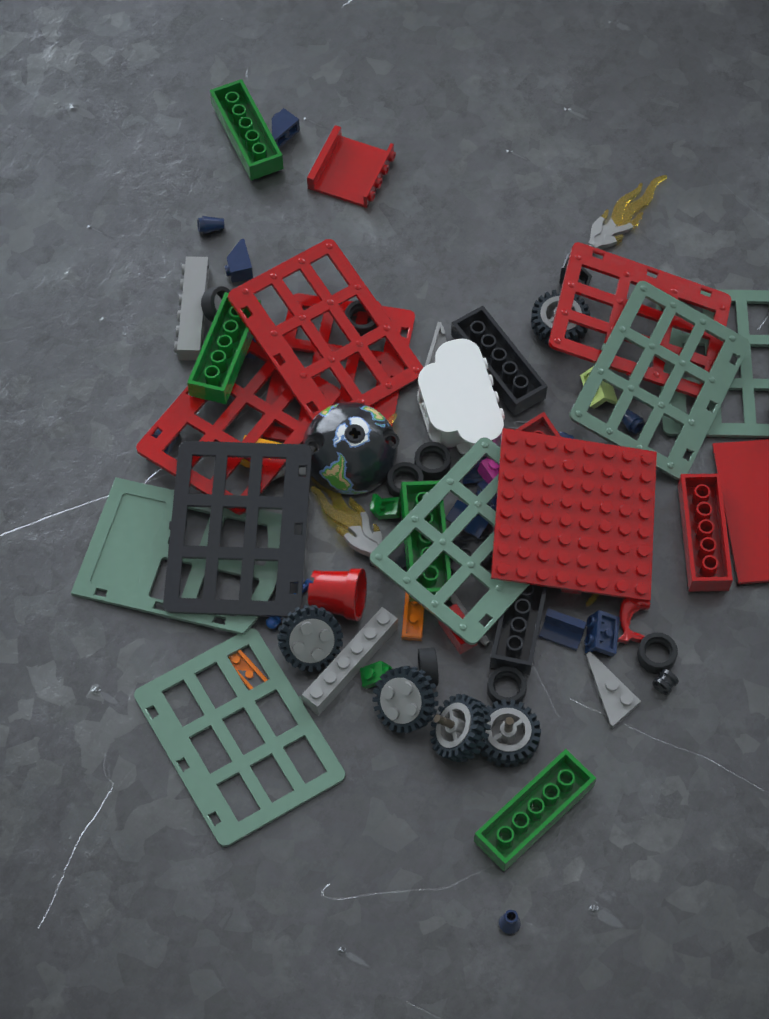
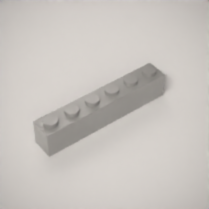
(191, 317)
(349, 661)

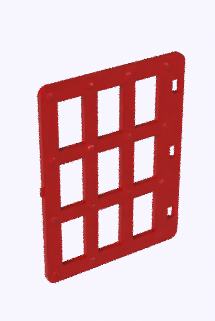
(632, 272)
(389, 360)
(292, 371)
(184, 412)

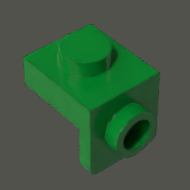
(385, 507)
(371, 673)

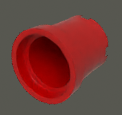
(339, 592)

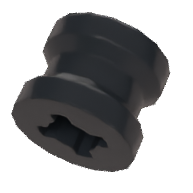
(665, 682)

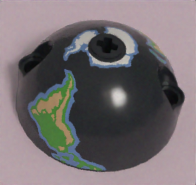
(348, 463)

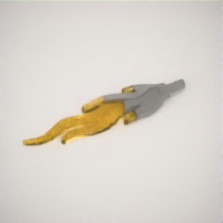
(620, 223)
(356, 523)

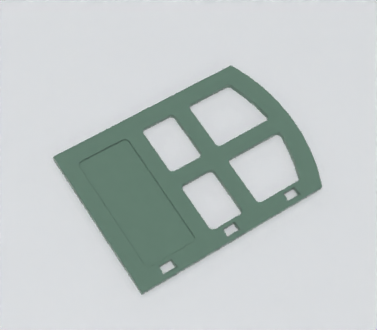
(134, 542)

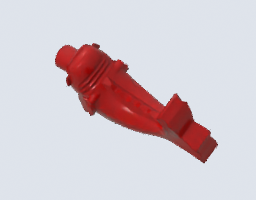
(627, 609)

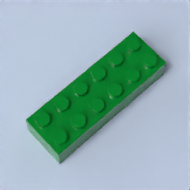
(246, 129)
(221, 355)
(416, 544)
(534, 810)

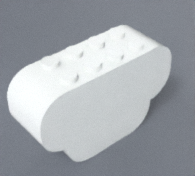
(459, 397)

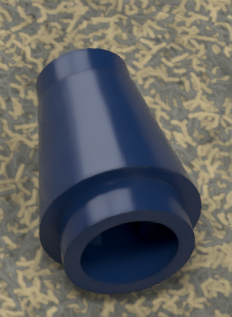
(210, 224)
(633, 422)
(509, 926)

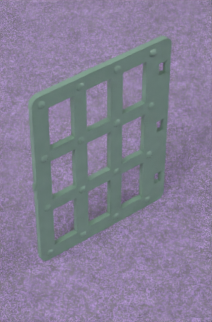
(746, 383)
(714, 388)
(500, 594)
(197, 779)

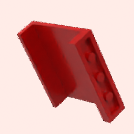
(349, 169)

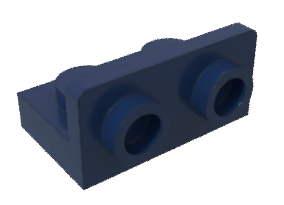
(602, 633)

